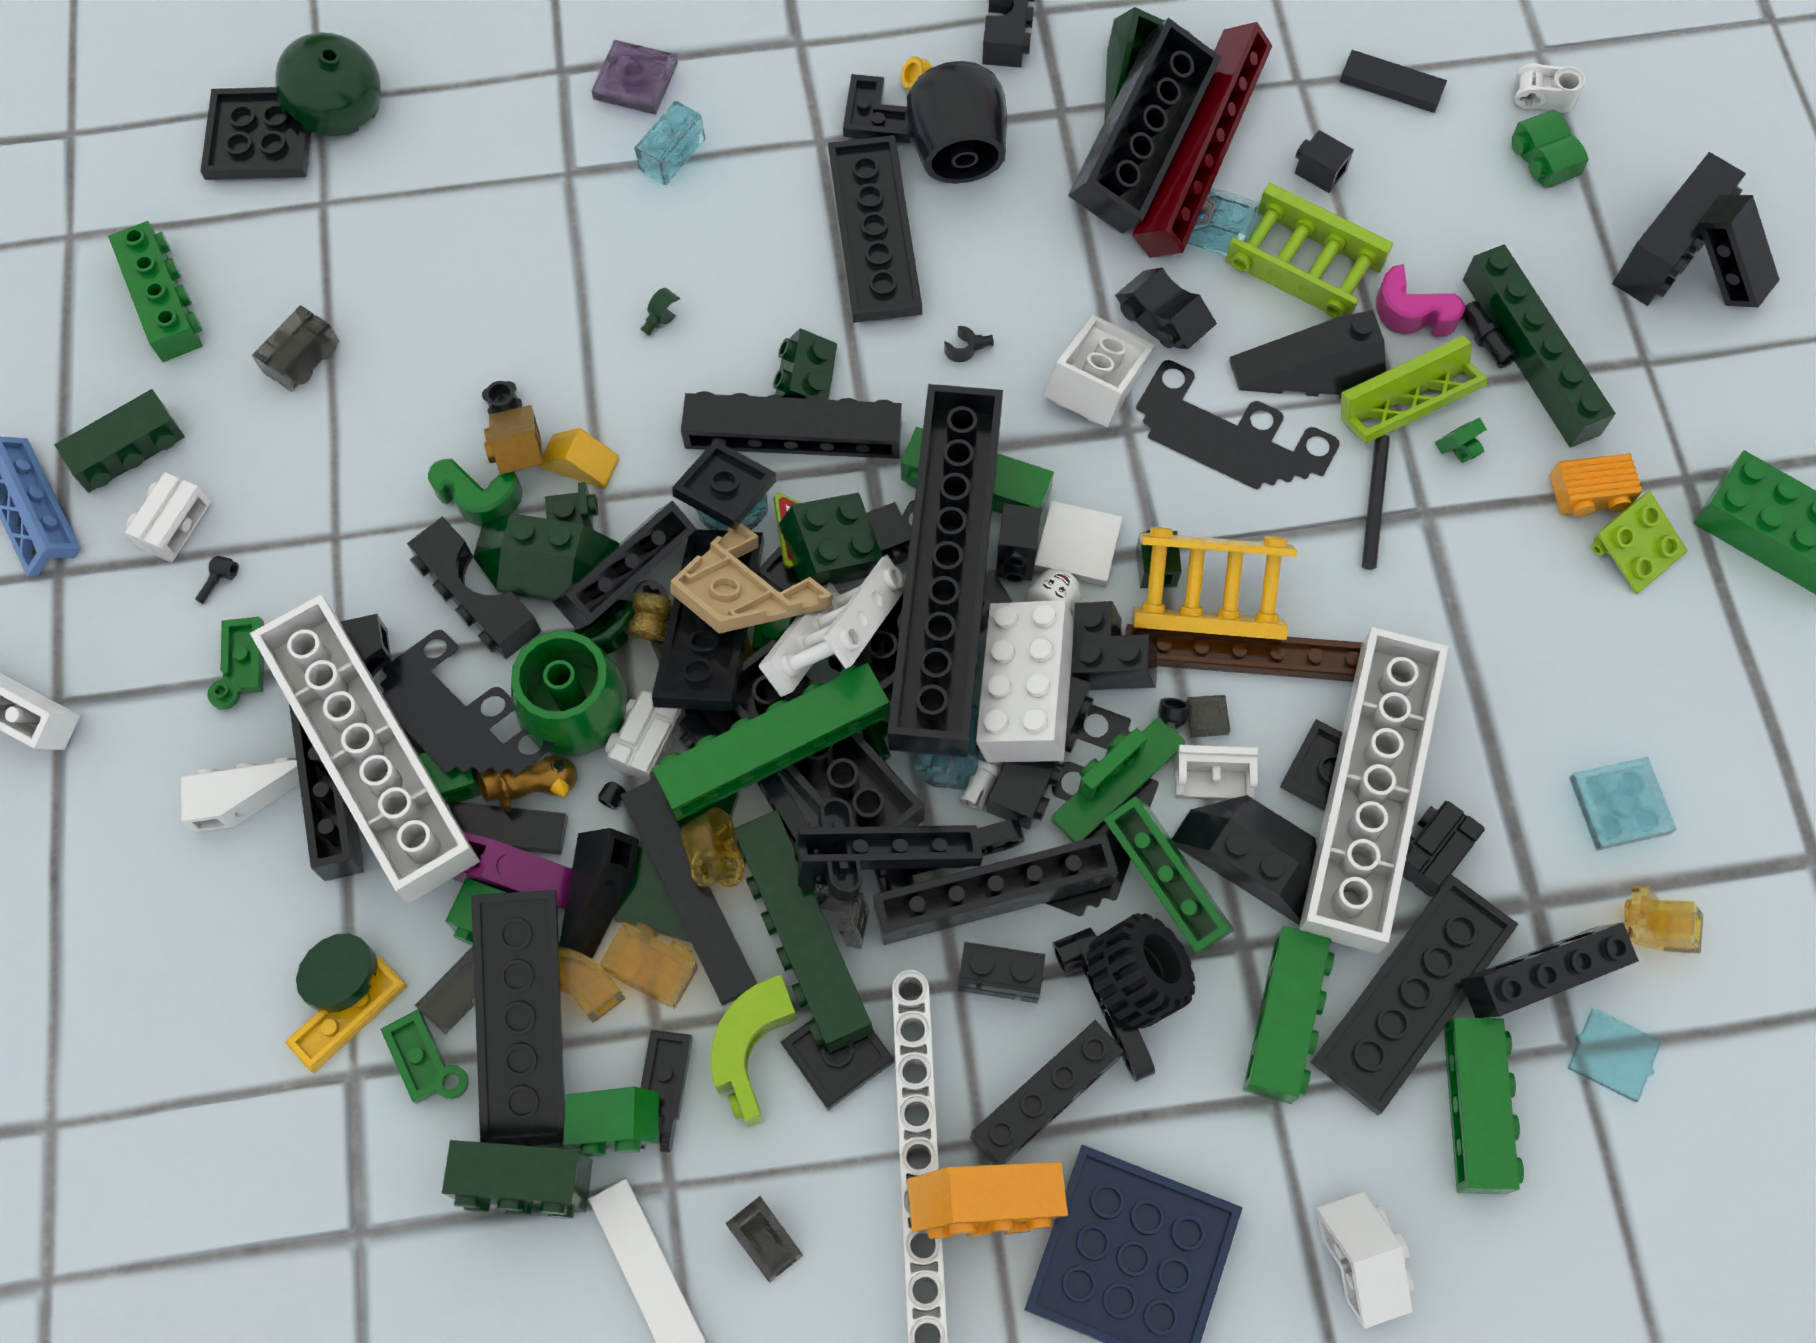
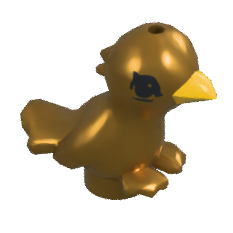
(550, 776)

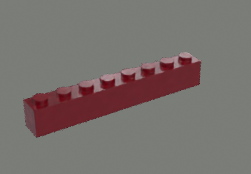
(1205, 142)

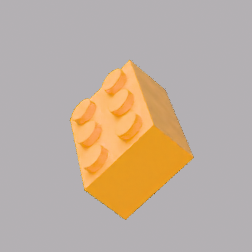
(987, 1199)

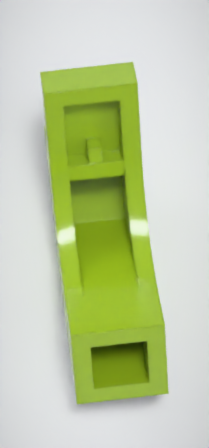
(741, 1027)

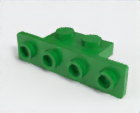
(1116, 777)

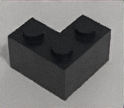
(1107, 657)

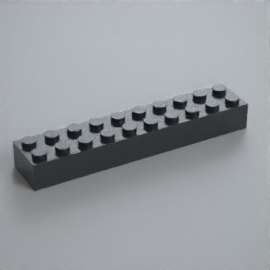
(946, 572)

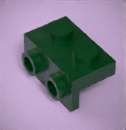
(805, 366)

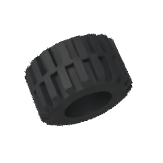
(1141, 971)

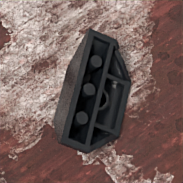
(1252, 851)

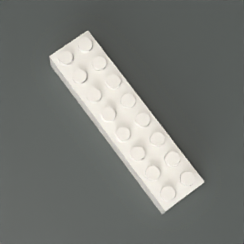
(364, 749)
(1374, 791)

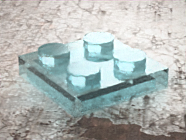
(1622, 803)

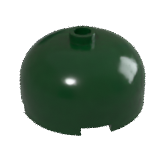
(327, 84)

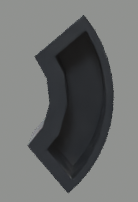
(1165, 309)

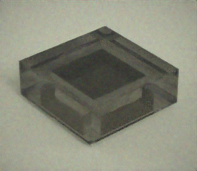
(1208, 716)

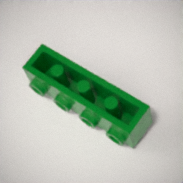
(156, 292)

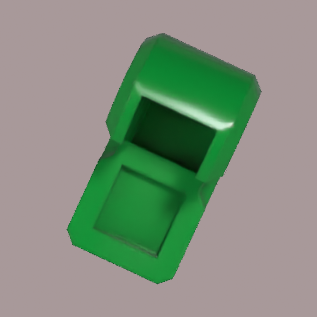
(473, 501)

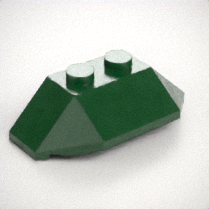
(537, 554)

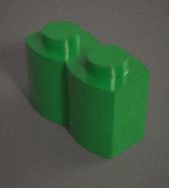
(1549, 148)

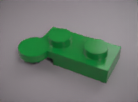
(240, 663)

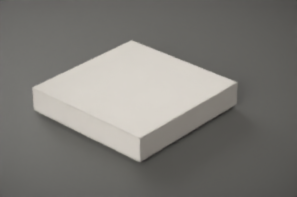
(1078, 542)

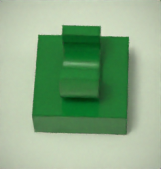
(1463, 440)

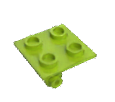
(1640, 542)

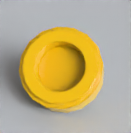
(912, 70)

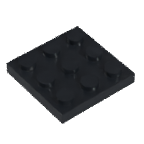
(252, 137)

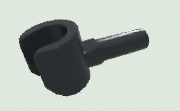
(218, 568)
(611, 794)

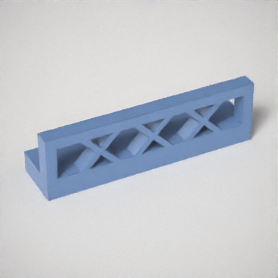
(36, 504)

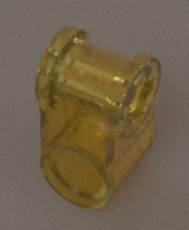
(710, 846)

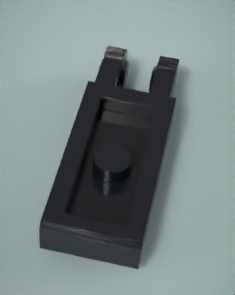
(666, 1073)

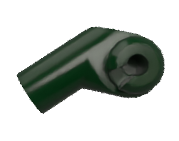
(875, 737)

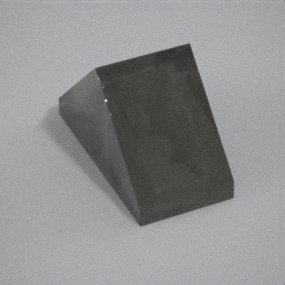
(764, 1239)

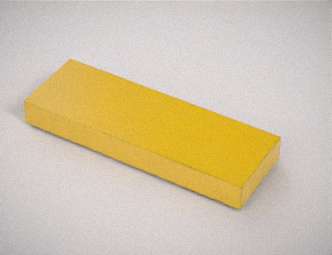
(329, 1032)

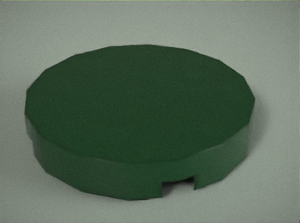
(336, 973)

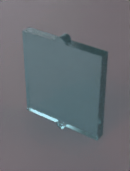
(1614, 1054)

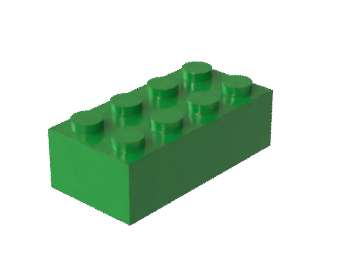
(1765, 518)

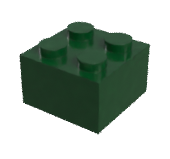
(830, 539)

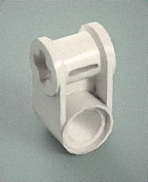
(1550, 88)

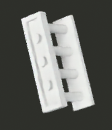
(835, 630)

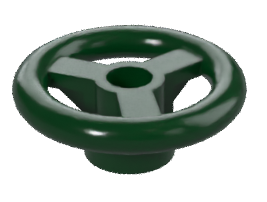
(608, 631)

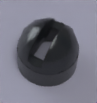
(1174, 711)

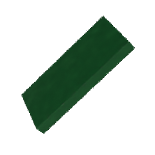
(646, 896)

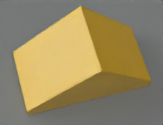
(579, 457)

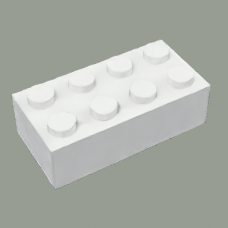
(1026, 682)

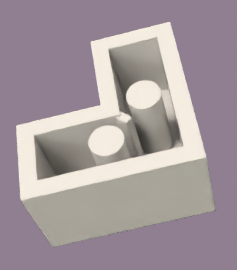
(1369, 1258)

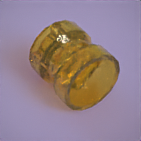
(649, 616)

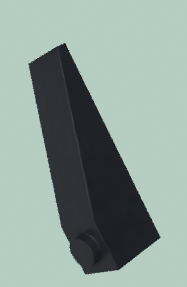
(1316, 359)

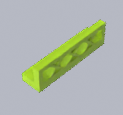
(1404, 386)

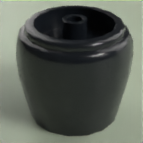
(958, 121)

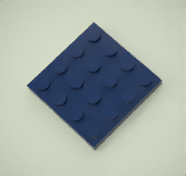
(1132, 1255)

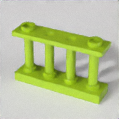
(1321, 226)

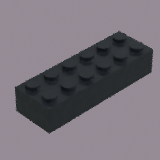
(1145, 126)
(842, 770)

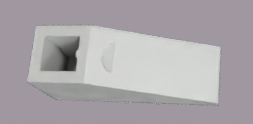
(231, 796)

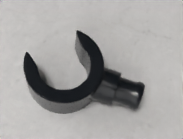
(974, 342)

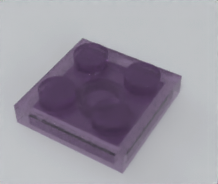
(634, 77)

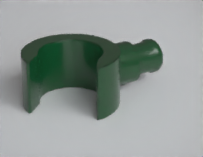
(658, 310)

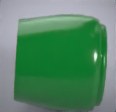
(568, 693)

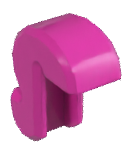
(1413, 312)

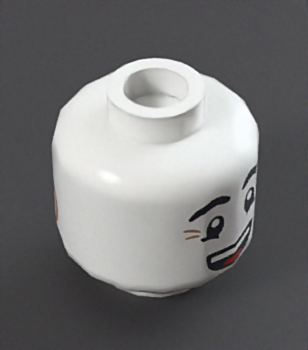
(1054, 586)

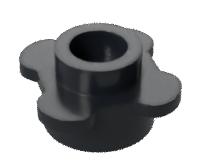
(500, 390)

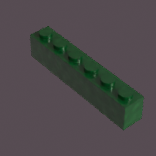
(1542, 348)
(804, 935)

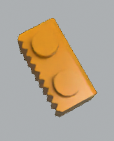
(1595, 484)

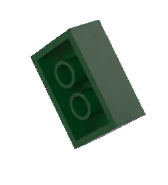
(517, 1178)

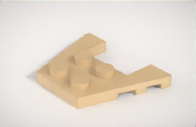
(734, 596)

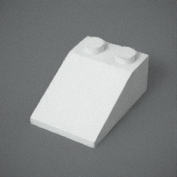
(1098, 370)

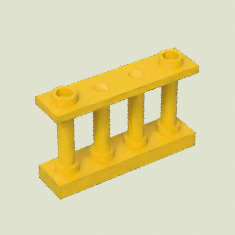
(1228, 619)

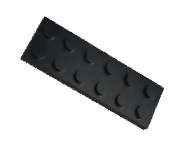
(874, 229)
(696, 662)
(1413, 995)
(518, 1017)

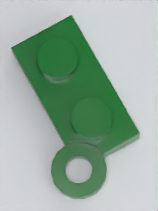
(420, 1059)

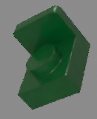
(573, 507)

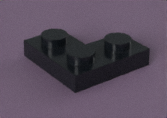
(867, 115)

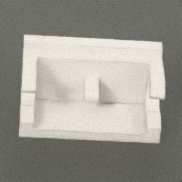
(1215, 772)

